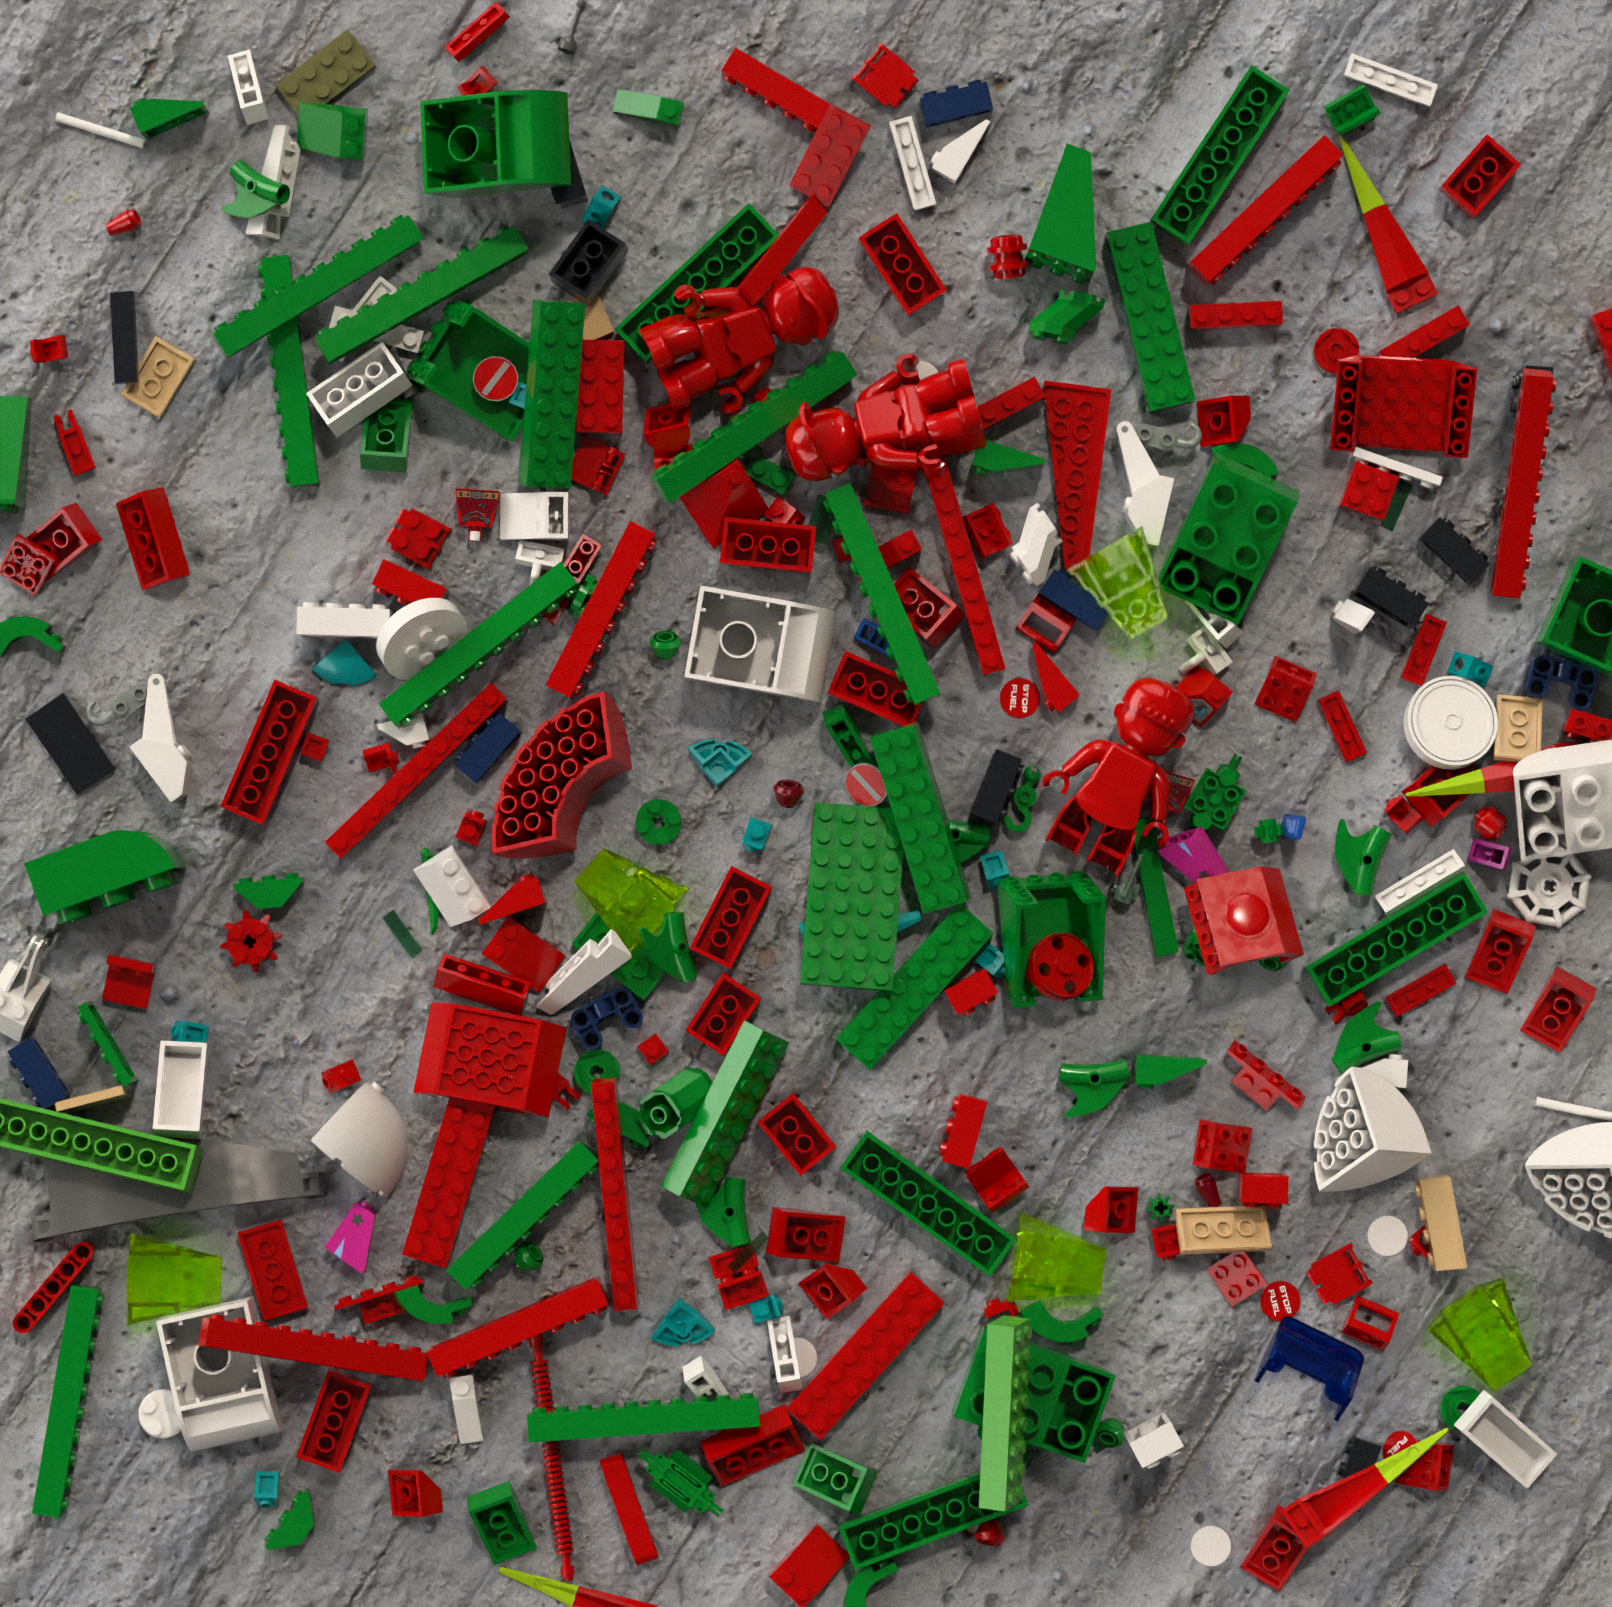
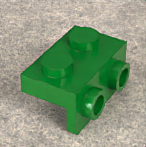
(1351, 110)

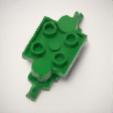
(1215, 797)
(681, 1481)

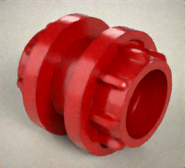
(1007, 256)

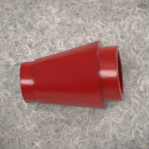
(124, 222)

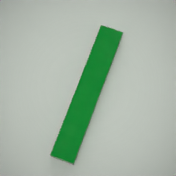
(1154, 892)

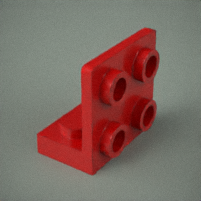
(1286, 688)
(128, 981)
(1222, 1146)
(996, 1179)
(1431, 1470)

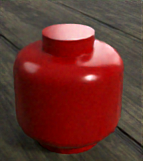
(1490, 823)

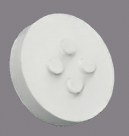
(419, 636)
(1450, 722)

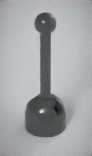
(568, 43)
(413, 390)

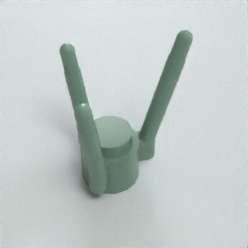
(1124, 892)

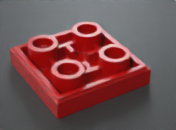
(27, 564)

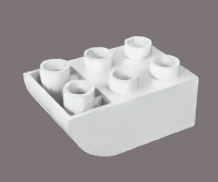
(760, 644)
(1564, 800)
(216, 1391)

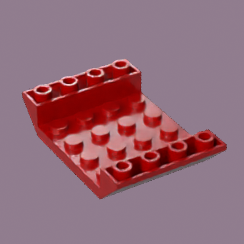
(1403, 404)
(490, 1058)

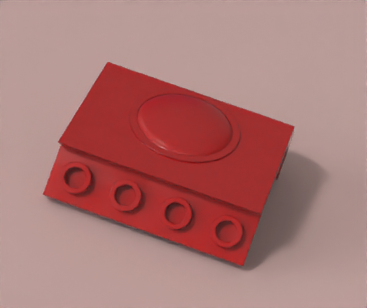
(1243, 918)

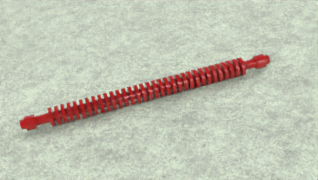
(559, 1509)

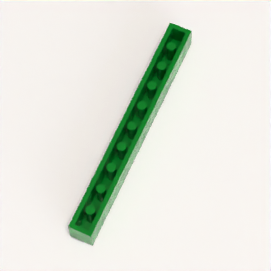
(316, 287)
(421, 295)
(290, 382)
(753, 426)
(882, 595)
(480, 645)
(67, 1401)
(643, 1418)

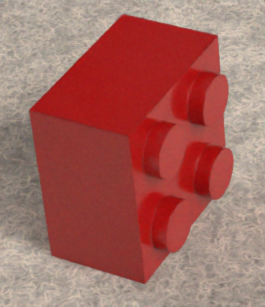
(1368, 491)
(971, 992)
(1263, 1188)

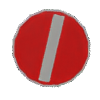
(495, 379)
(865, 784)

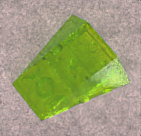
(1125, 583)
(628, 896)
(1053, 1263)
(168, 1279)
(1484, 1333)

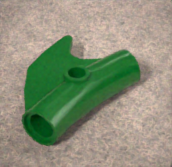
(254, 192)
(971, 839)
(1350, 855)
(670, 948)
(1362, 1030)
(1093, 1095)
(717, 1214)

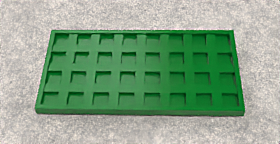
(852, 898)

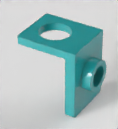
(601, 208)
(1473, 668)

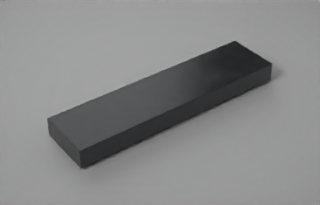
(124, 337)

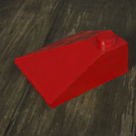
(723, 495)

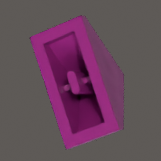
(1489, 854)

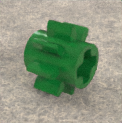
(1268, 830)
(1165, 1211)

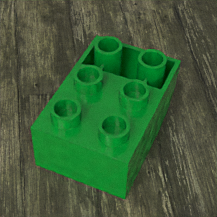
(495, 143)
(1227, 538)
(1581, 617)
(102, 870)
(1063, 1398)

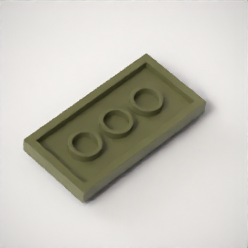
(327, 72)

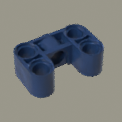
(1562, 671)
(601, 1009)

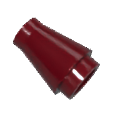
(1208, 1190)

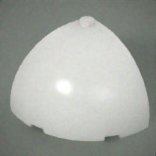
(1366, 1133)
(367, 1139)
(1577, 1175)

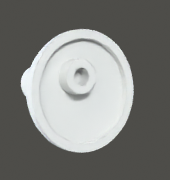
(159, 1415)

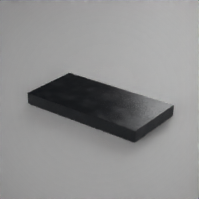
(70, 743)

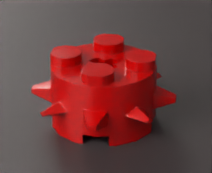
(264, 941)

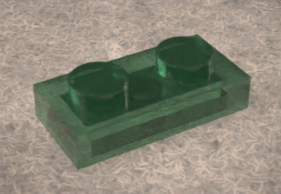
(821, 520)

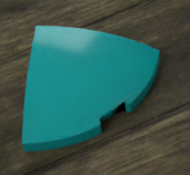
(344, 666)
(719, 760)
(682, 1324)

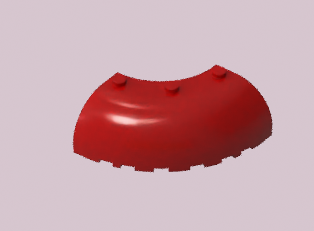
(557, 777)

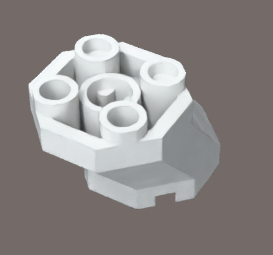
(1035, 546)

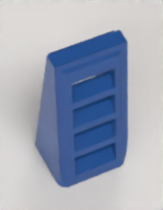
(861, 632)
(1293, 826)

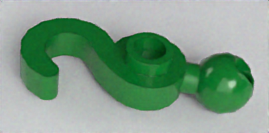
(1024, 797)

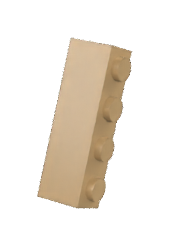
(1441, 1223)

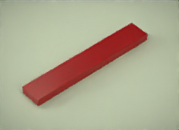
(782, 250)

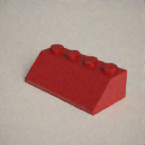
(153, 538)
(767, 545)
(872, 689)
(750, 1449)

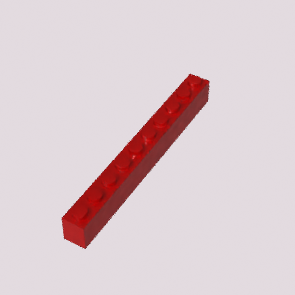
(1522, 482)
(965, 572)
(416, 771)
(615, 1194)
(313, 1349)

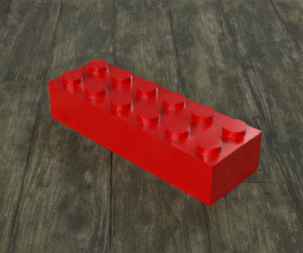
(269, 752)

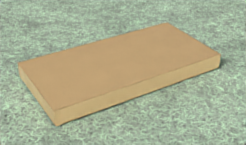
(1223, 1230)

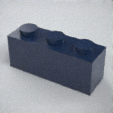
(955, 103)
(1073, 599)
(487, 747)
(38, 1073)

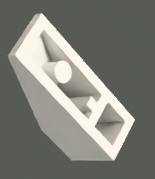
(248, 87)
(955, 155)
(1352, 615)
(1222, 629)
(1392, 1069)
(784, 1354)
(703, 1379)
(466, 1407)

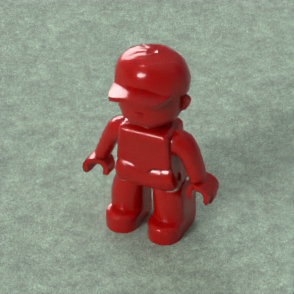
(737, 335)
(891, 424)
(1113, 794)

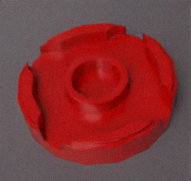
(1334, 345)

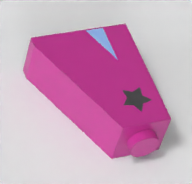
(1193, 854)
(354, 1236)

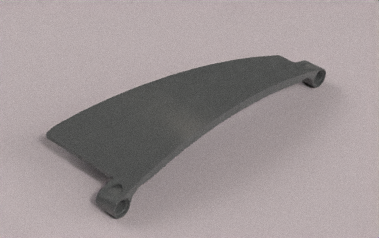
(225, 1178)

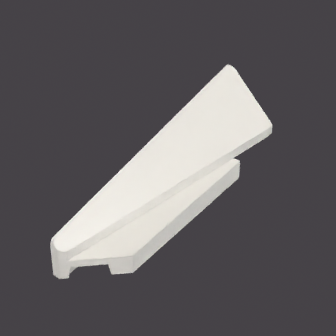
(279, 166)
(583, 971)

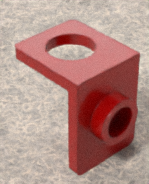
(1416, 1246)

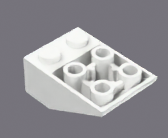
(534, 516)

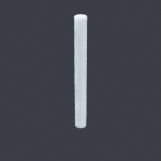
(100, 130)
(1574, 1109)

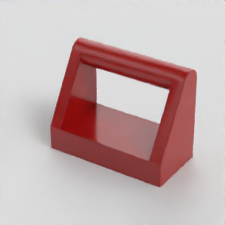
(1050, 613)
(1367, 1333)

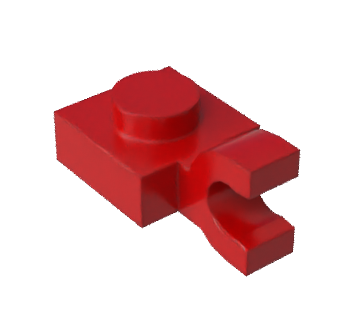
(1350, 1006)

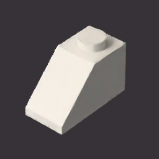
(414, 734)

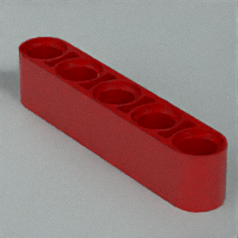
(44, 1292)
(629, 1509)

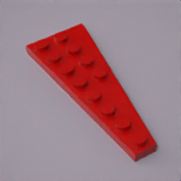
(1077, 438)

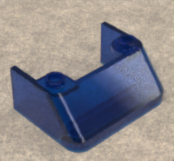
(1315, 1356)

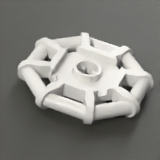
(1547, 899)

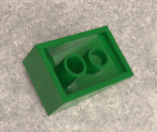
(161, 115)
(333, 130)
(387, 437)
(1002, 459)
(1155, 1069)
(835, 1478)
(501, 1522)

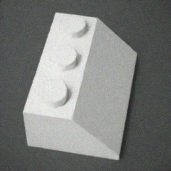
(452, 887)

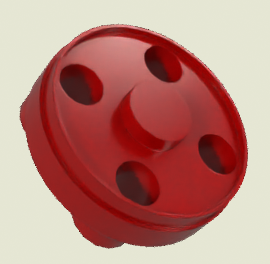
(1060, 966)

